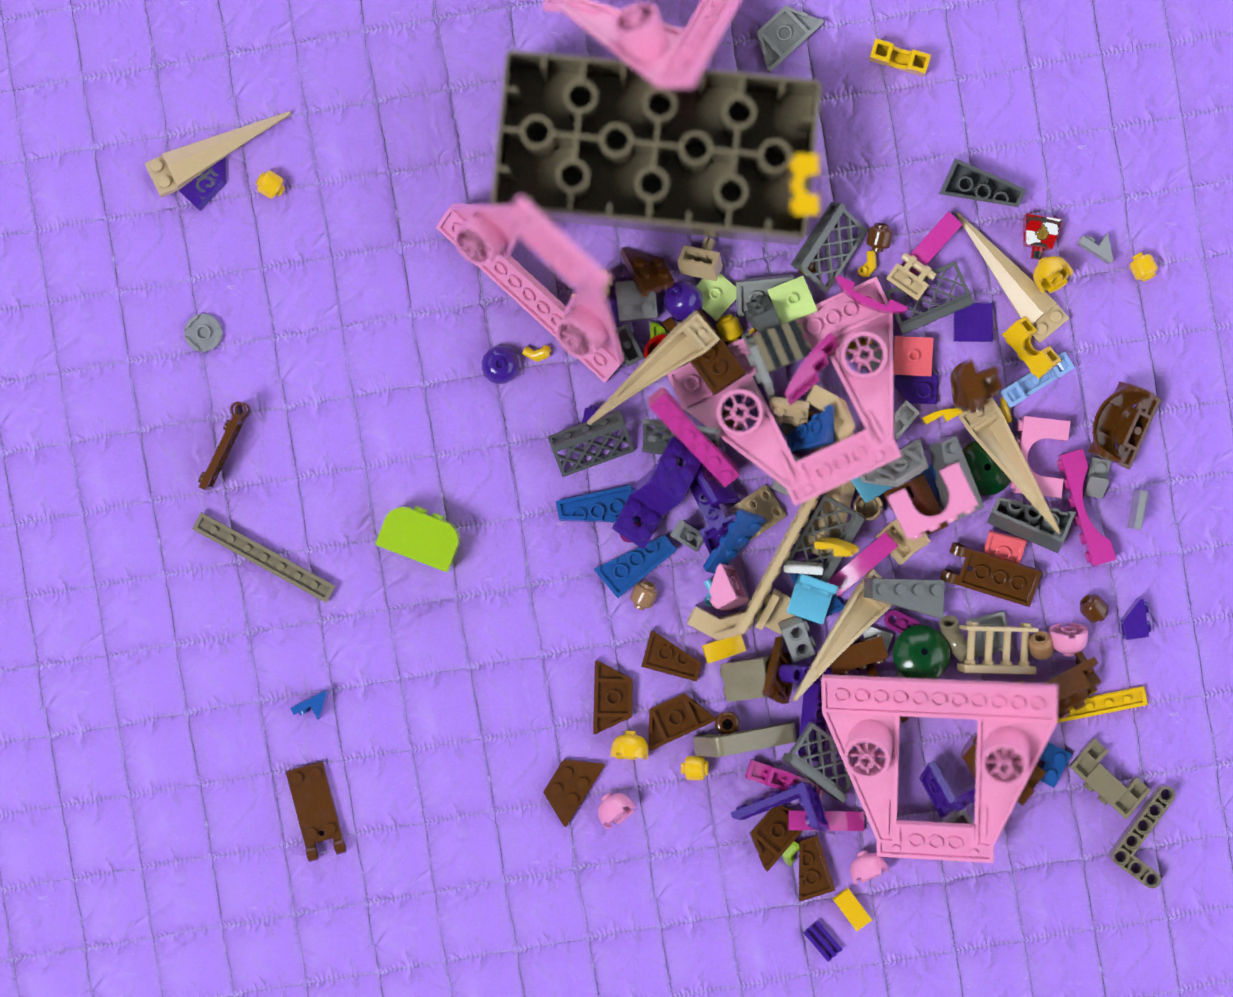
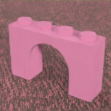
(1032, 430)
(960, 500)

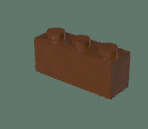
(860, 654)

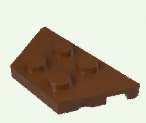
(647, 271)
(773, 686)
(611, 697)
(675, 719)
(570, 786)
(772, 835)

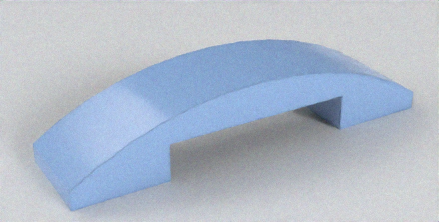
(1030, 384)

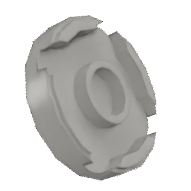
(203, 332)

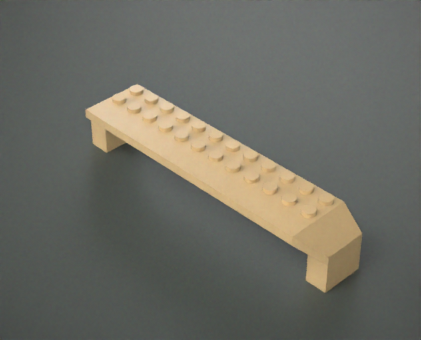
(739, 622)

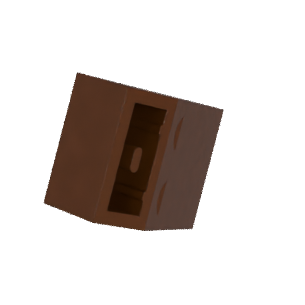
(921, 498)

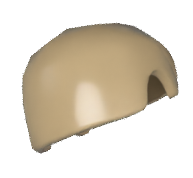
(871, 510)

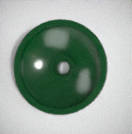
(989, 481)
(912, 662)

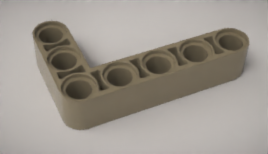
(744, 741)
(1140, 835)

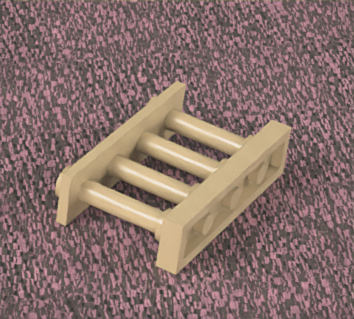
(1005, 665)

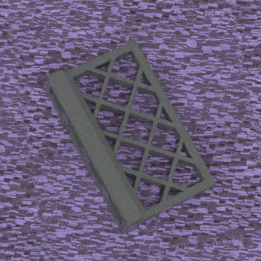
(820, 235)
(941, 310)
(587, 433)
(656, 442)
(846, 535)
(811, 772)

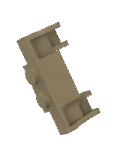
(1110, 790)

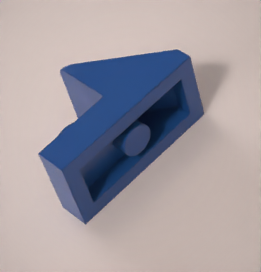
(316, 703)

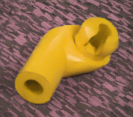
(870, 266)
(538, 355)
(1005, 410)

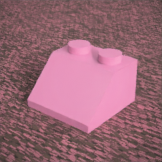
(727, 590)

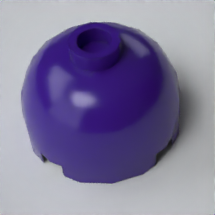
(683, 299)
(500, 365)

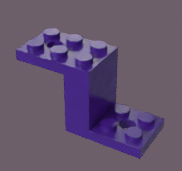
(657, 493)

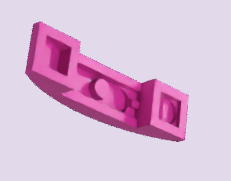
(892, 307)

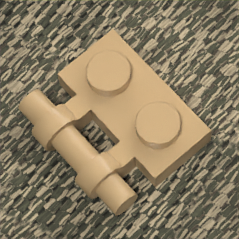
(907, 281)
(786, 413)

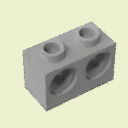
(794, 639)

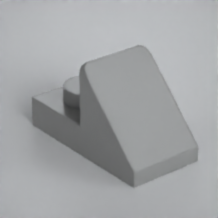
(1101, 251)
(1097, 477)
(687, 535)

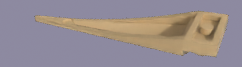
(184, 164)
(1018, 287)
(680, 346)
(996, 438)
(842, 494)
(852, 622)

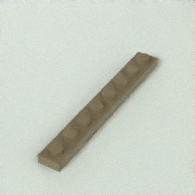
(264, 557)

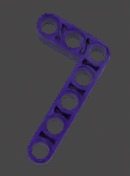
(811, 703)

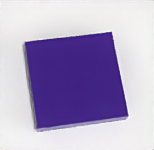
(974, 323)

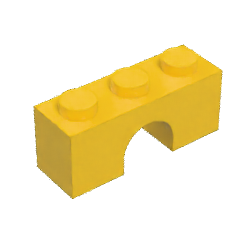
(891, 56)
(804, 203)
(1019, 337)

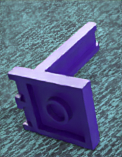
(716, 522)
(941, 791)
(808, 799)

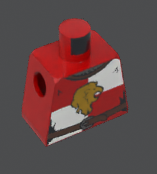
(1040, 233)

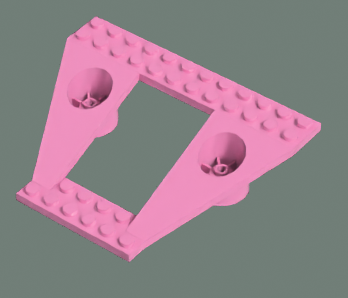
(654, 49)
(488, 237)
(868, 392)
(1008, 718)

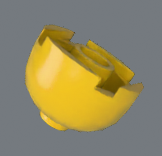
(1051, 273)
(629, 747)

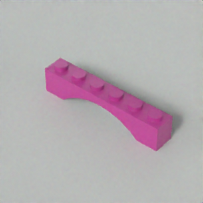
(712, 457)
(1074, 469)

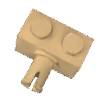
(701, 262)

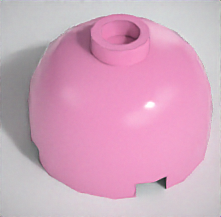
(1069, 639)
(615, 809)
(867, 867)

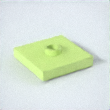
(717, 296)
(792, 300)

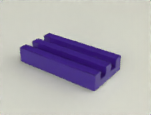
(833, 953)

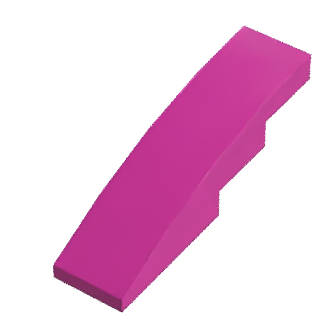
(935, 240)
(807, 375)
(863, 562)
(775, 777)
(836, 819)

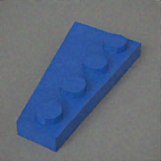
(594, 507)
(738, 536)
(631, 567)

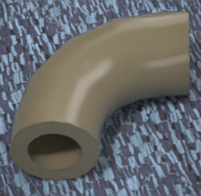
(957, 643)

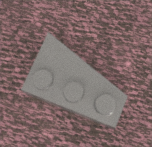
(756, 287)

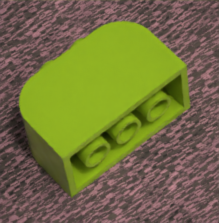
(420, 537)

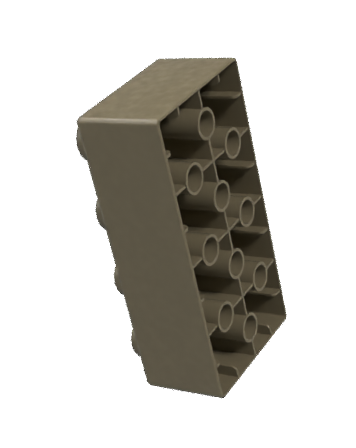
(616, 151)

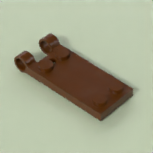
(717, 365)
(232, 429)
(993, 575)
(315, 808)

